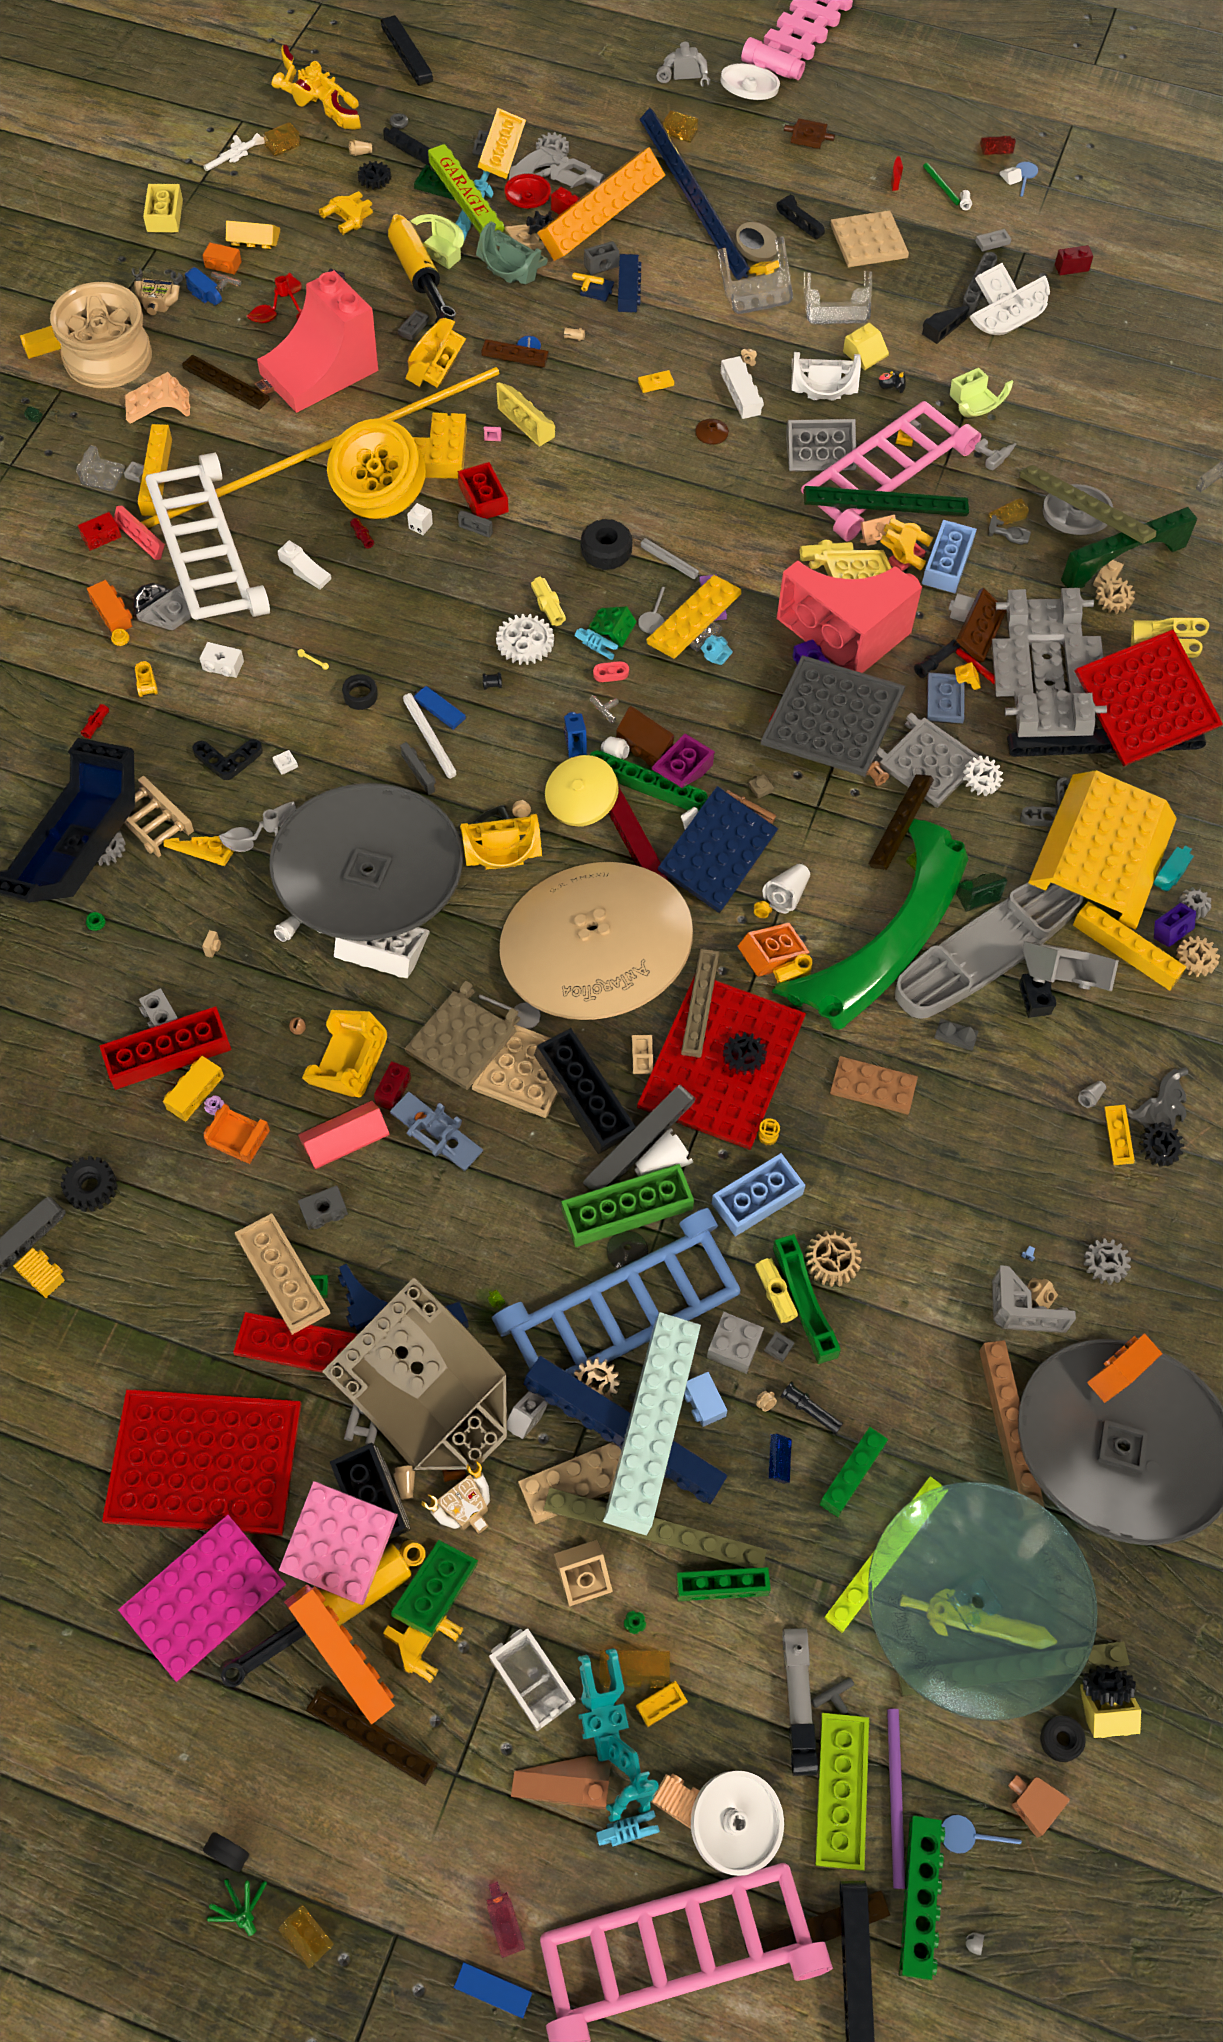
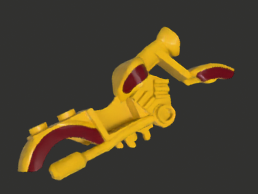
(314, 85)

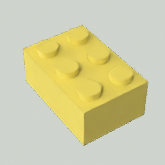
(163, 208)

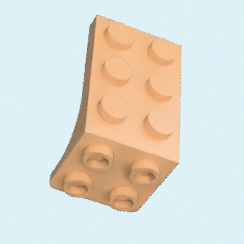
(158, 393)

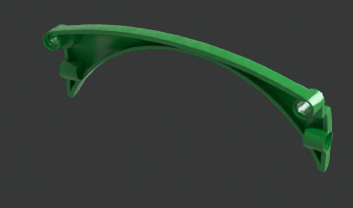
(861, 978)

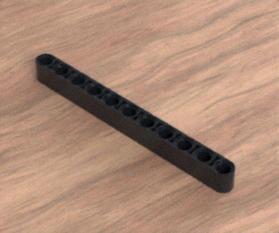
(1073, 745)

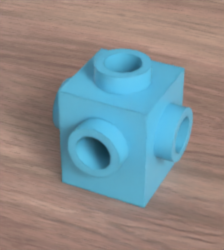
(716, 649)

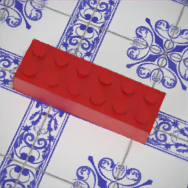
(164, 1048)

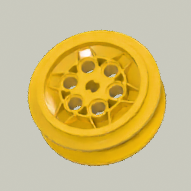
(370, 442)

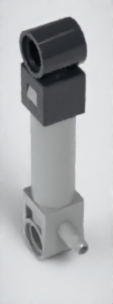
(800, 1711)

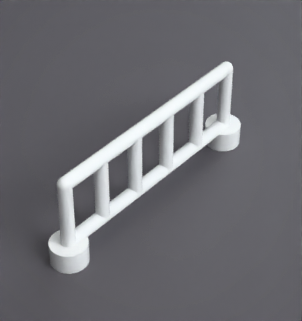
(209, 471)

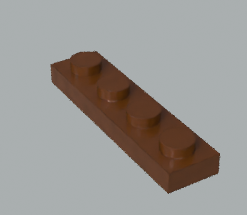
(515, 353)

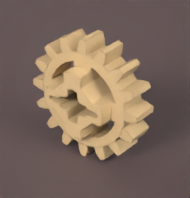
(1115, 595)
(1197, 956)
(593, 1372)

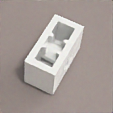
(221, 660)

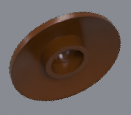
(712, 431)

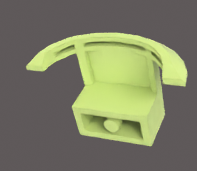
(445, 239)
(973, 395)

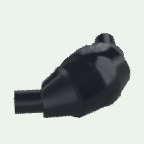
(147, 595)

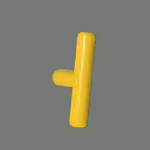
(587, 279)

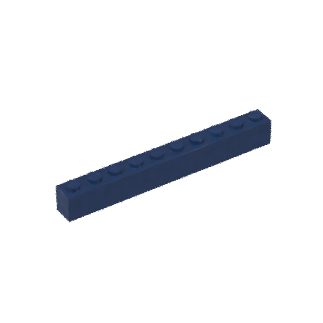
(611, 1422)

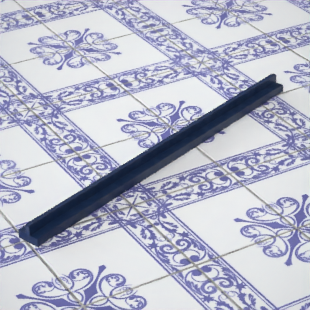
(694, 193)

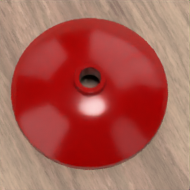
(527, 191)

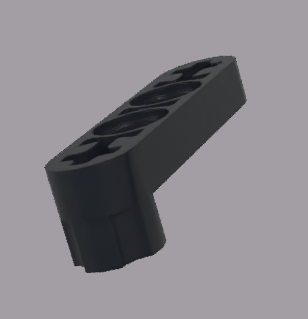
(787, 208)

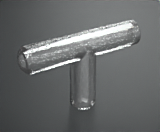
(224, 280)
(604, 709)

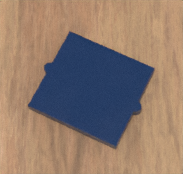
(599, 291)

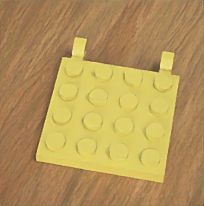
(852, 564)

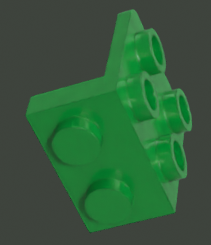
(615, 622)

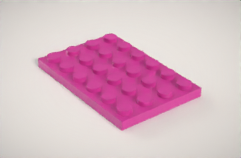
(202, 1598)

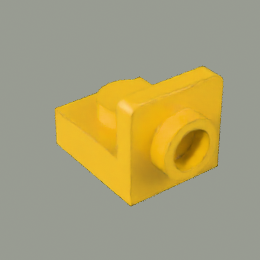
(968, 674)

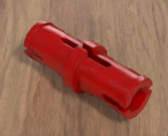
(95, 721)

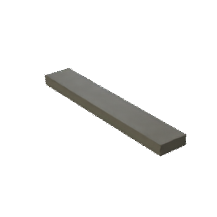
(700, 1003)

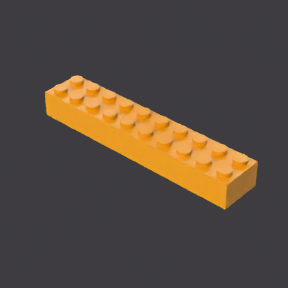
(601, 204)

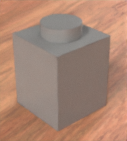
(960, 607)

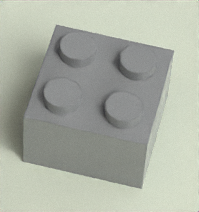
(735, 1342)

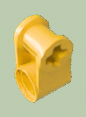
(145, 679)

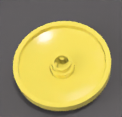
(581, 790)

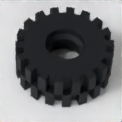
(79, 1174)

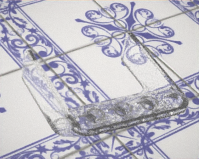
(759, 291)

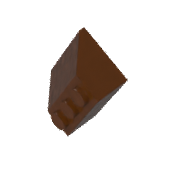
(644, 736)

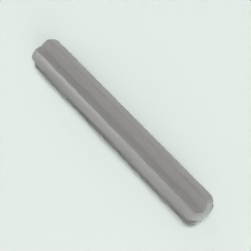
(669, 558)

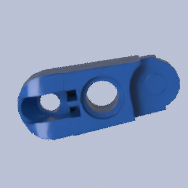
(202, 286)

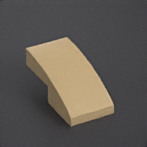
(642, 1054)

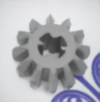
(1197, 901)

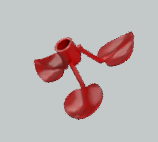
(285, 286)

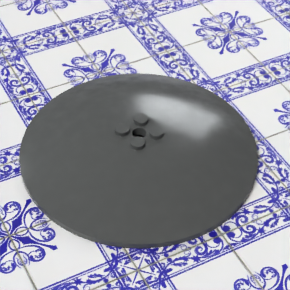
(361, 826)
(1159, 1417)

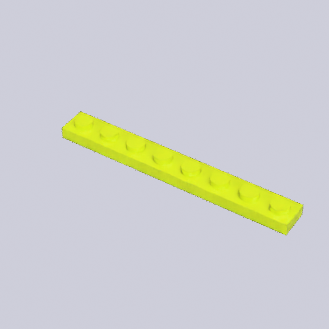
(857, 1591)

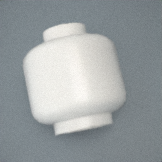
(616, 747)

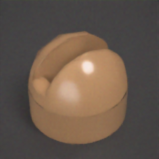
(300, 1026)

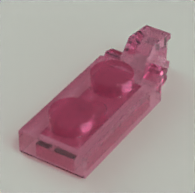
(504, 1922)

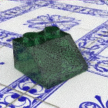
(981, 890)

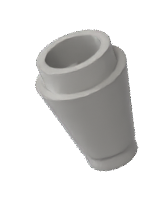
(1089, 1096)

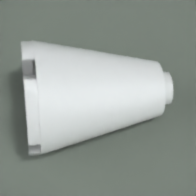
(786, 889)
(663, 1154)

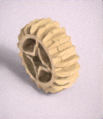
(847, 1253)

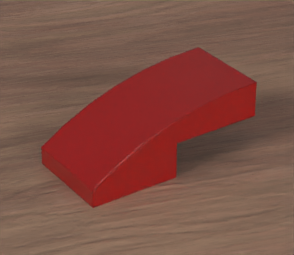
(896, 174)

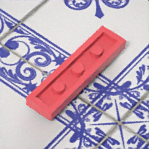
(139, 532)

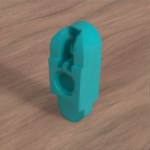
(1174, 868)

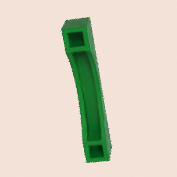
(812, 1318)

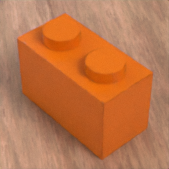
(222, 258)

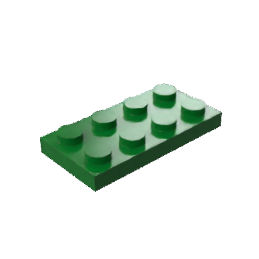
(434, 1588)

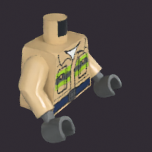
(156, 294)

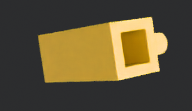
(40, 342)

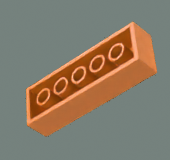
(338, 1652)

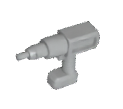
(995, 457)

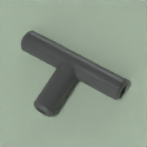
(833, 1694)

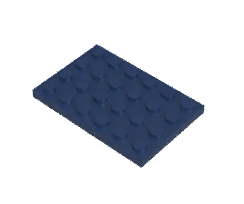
(717, 849)

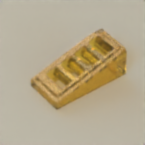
(1017, 506)

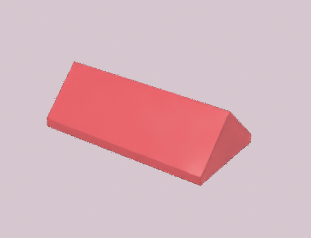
(344, 1134)

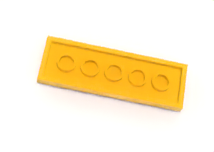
(501, 143)
(693, 616)

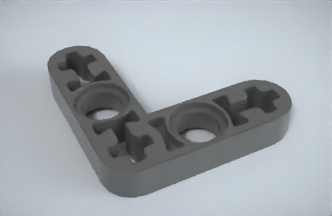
(1033, 811)

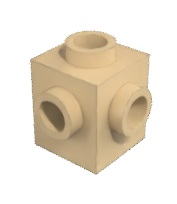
(1042, 1292)

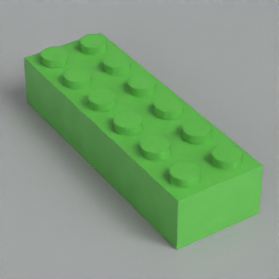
(627, 1205)

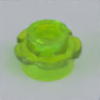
(496, 1299)

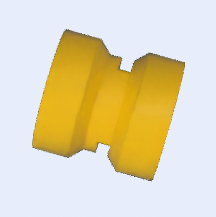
(766, 1135)

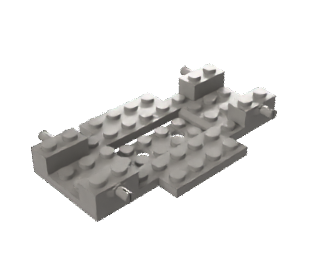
(1046, 627)

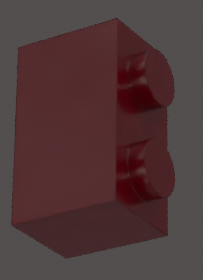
(1073, 260)

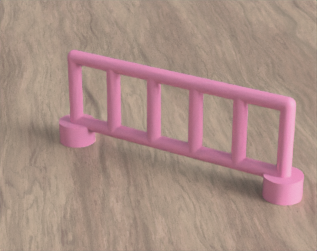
(962, 440)
(805, 1957)

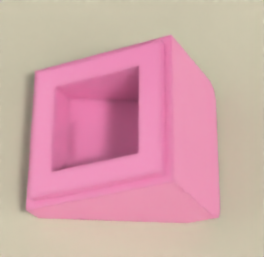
(492, 433)

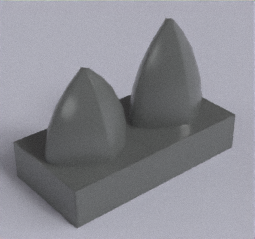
(956, 1034)

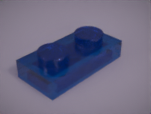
(780, 1458)

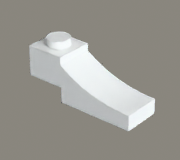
(302, 565)

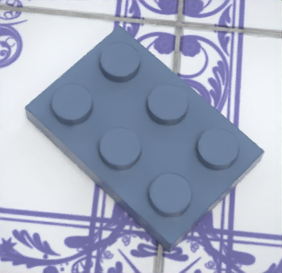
(945, 698)

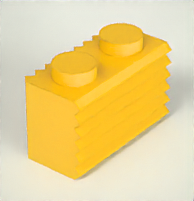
(39, 1272)

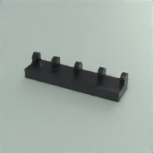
(407, 144)

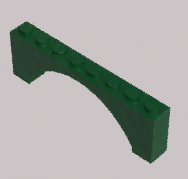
(1085, 562)

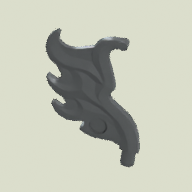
(1166, 1105)

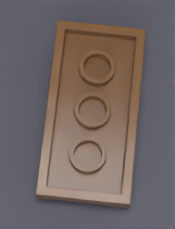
(874, 1085)

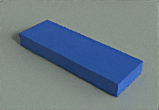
(439, 707)
(493, 1990)

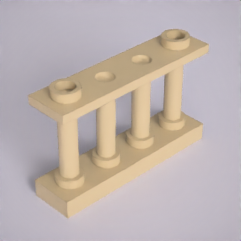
(169, 811)

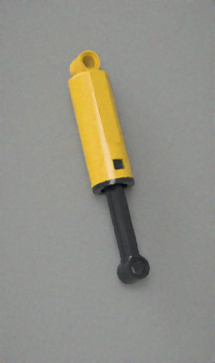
(417, 263)
(390, 1574)

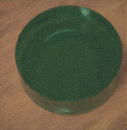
(33, 414)

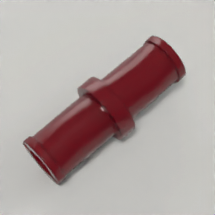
(362, 533)

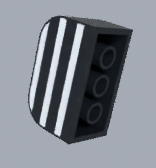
(368, 1478)

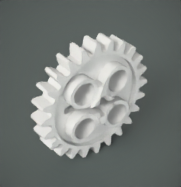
(525, 639)

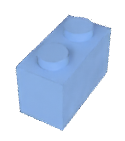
(704, 1399)

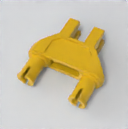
(350, 209)
(902, 541)
(414, 1643)

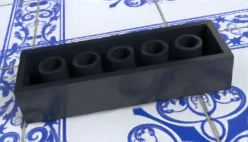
(584, 1090)

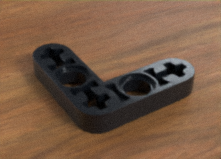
(225, 763)

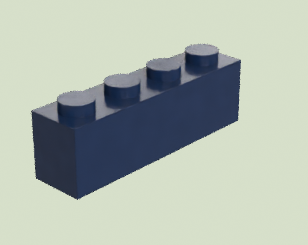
(628, 283)

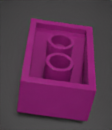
(685, 761)

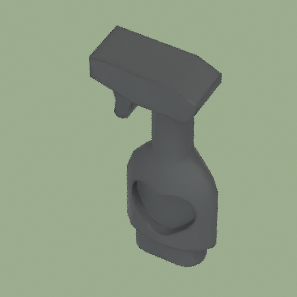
(1013, 534)

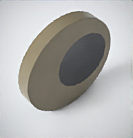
(756, 242)

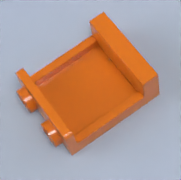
(236, 1134)

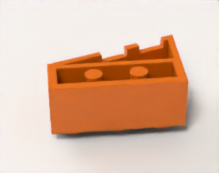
(1125, 1367)

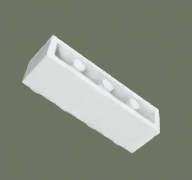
(741, 387)

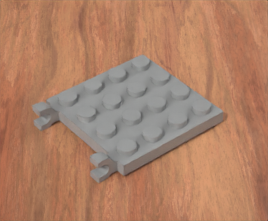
(927, 752)

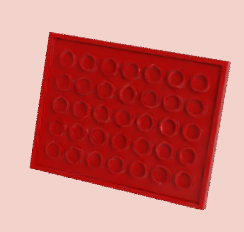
(200, 1459)

